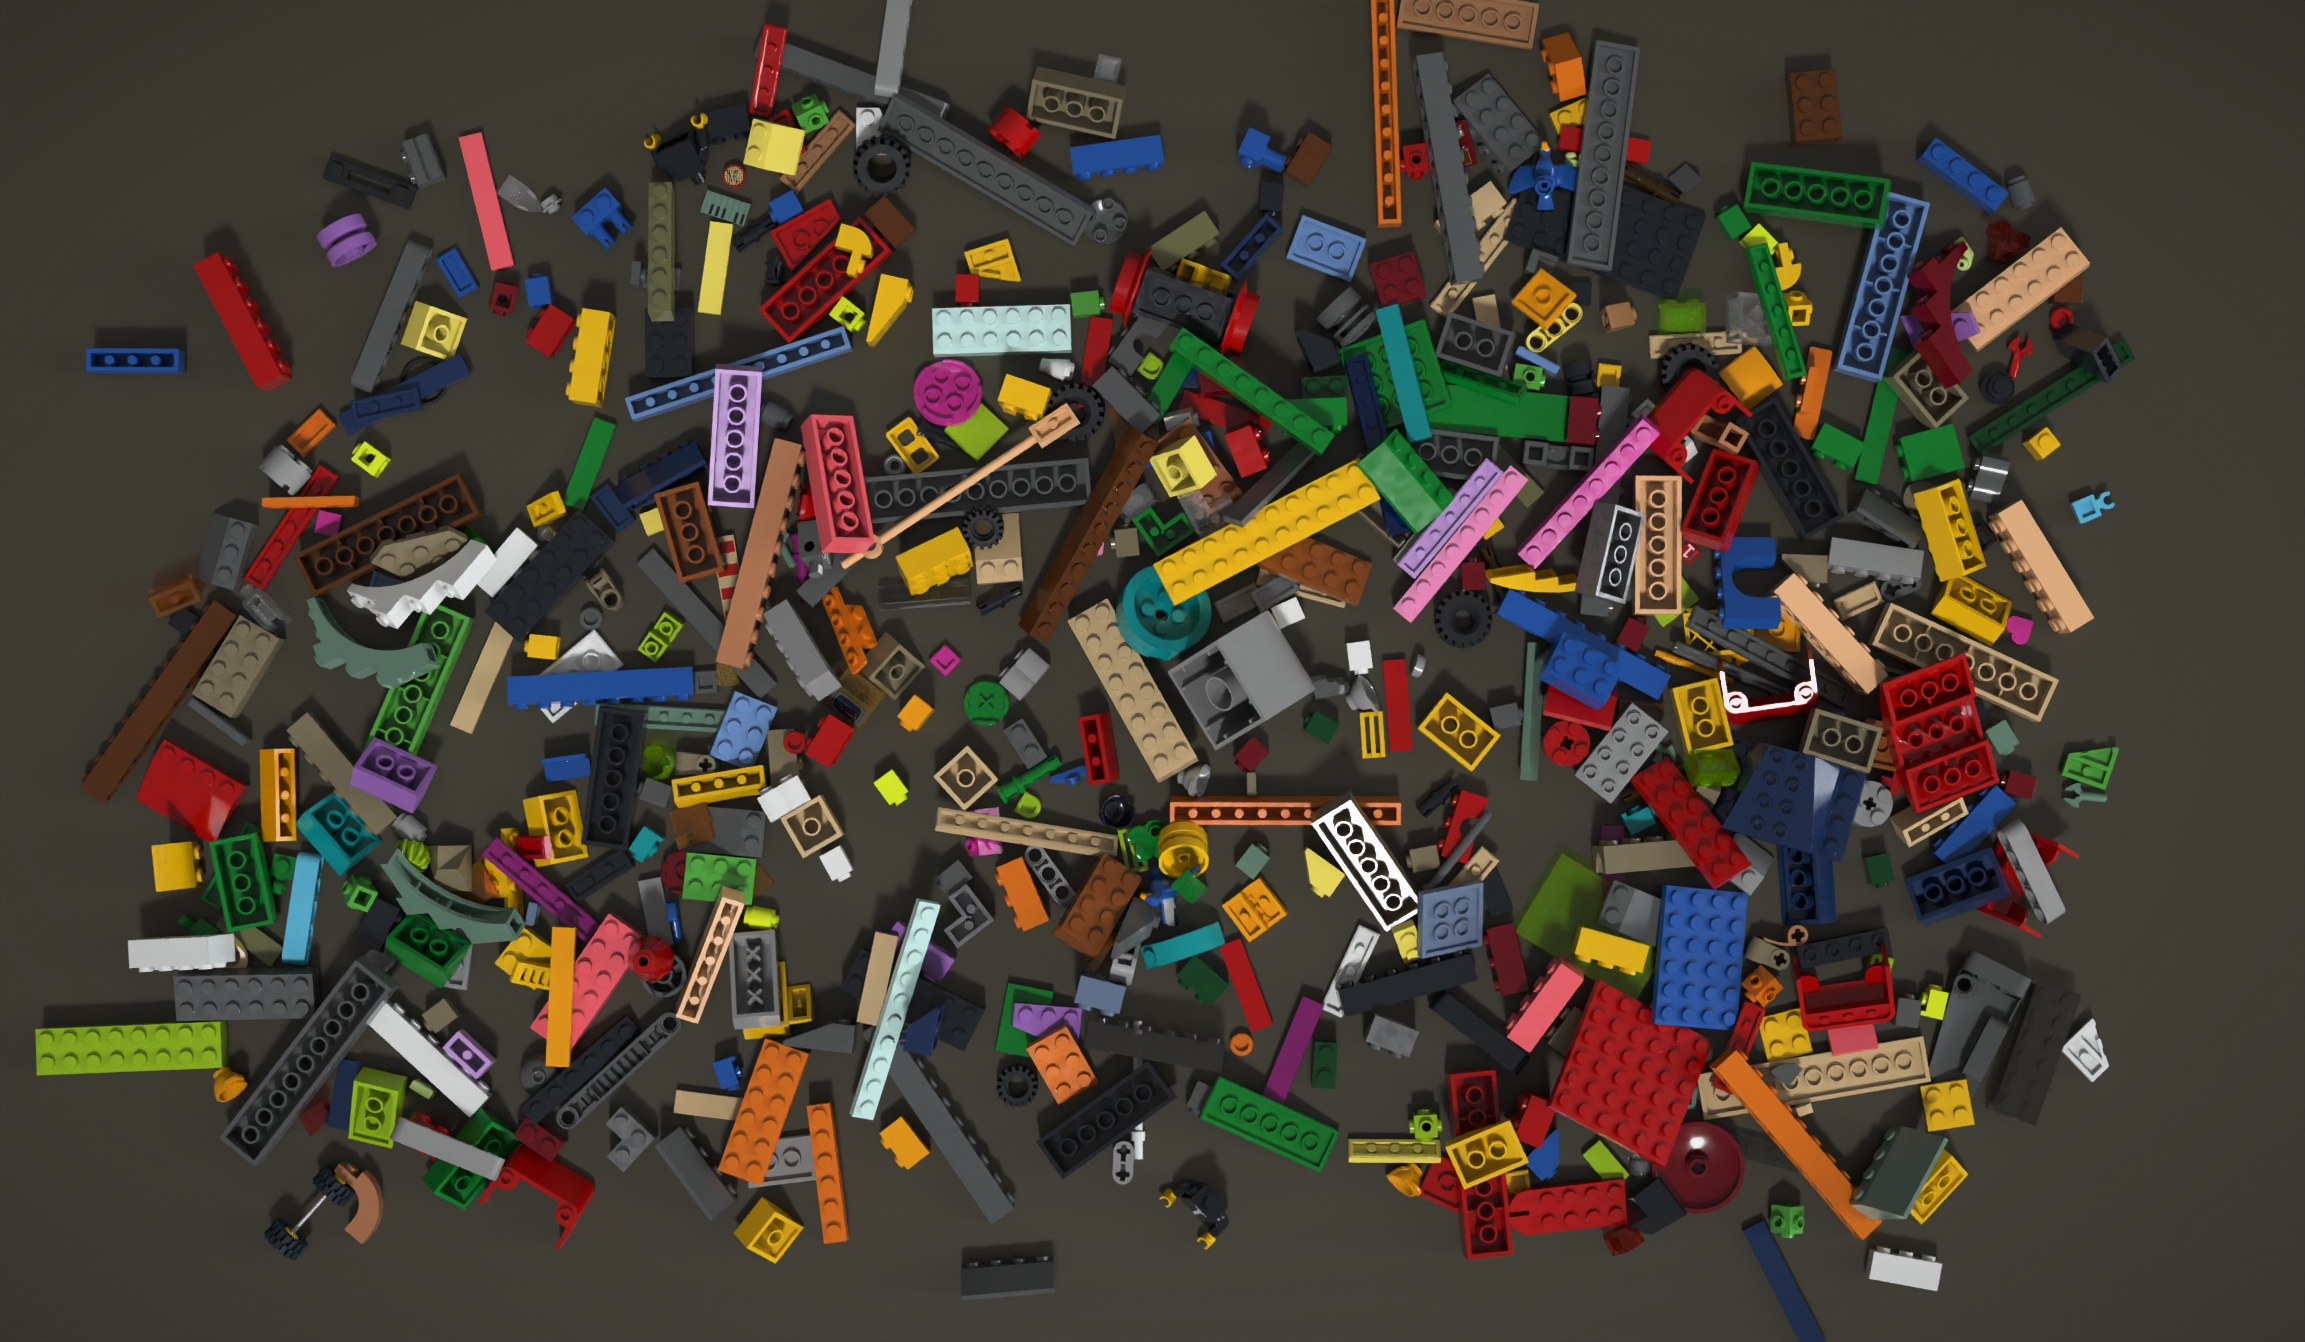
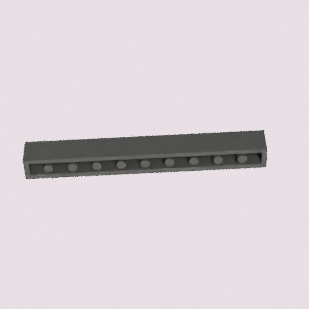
(1447, 169)
(1612, 425)
(948, 1133)

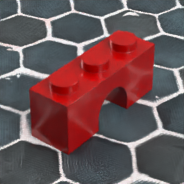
(1465, 806)

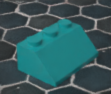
(337, 833)

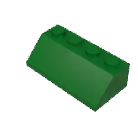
(1405, 480)
(458, 1184)

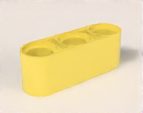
(1547, 338)

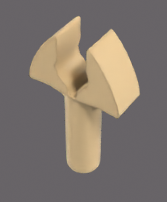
(1801, 1109)

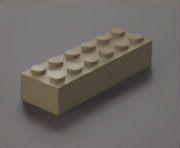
(1366, 860)

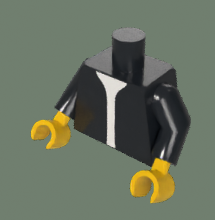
(682, 154)
(1203, 1204)

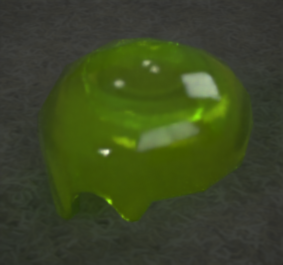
(659, 761)

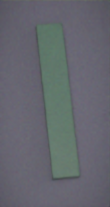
(1532, 713)
(676, 717)

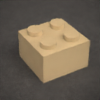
(966, 778)
(812, 826)

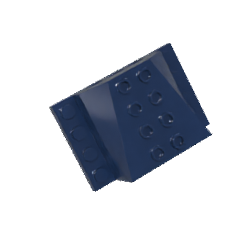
(1791, 799)

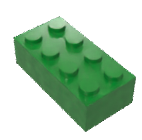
(243, 882)

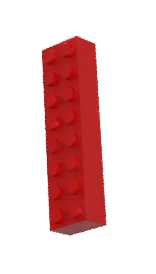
(1484, 1206)

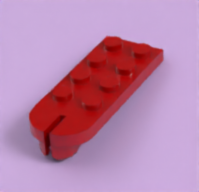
(1569, 1206)

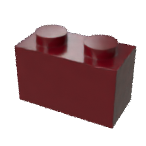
(541, 1139)

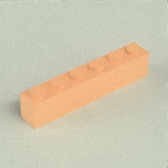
(710, 954)

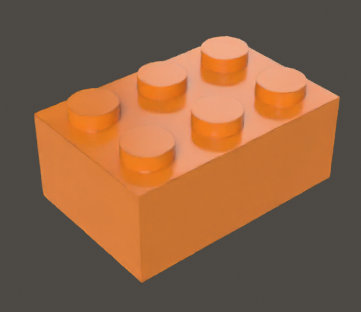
(1022, 894)

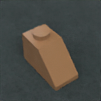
(1618, 317)

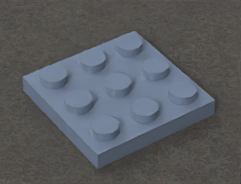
(1450, 918)

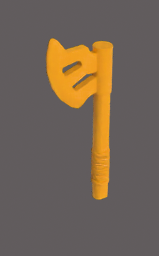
(1699, 668)

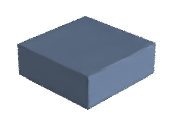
(532, 913)

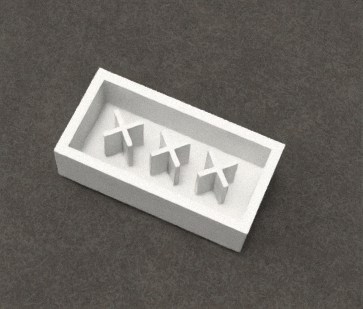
(181, 952)

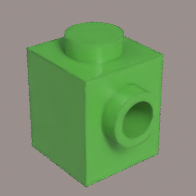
(1529, 376)

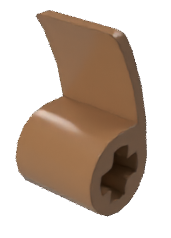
(1788, 940)

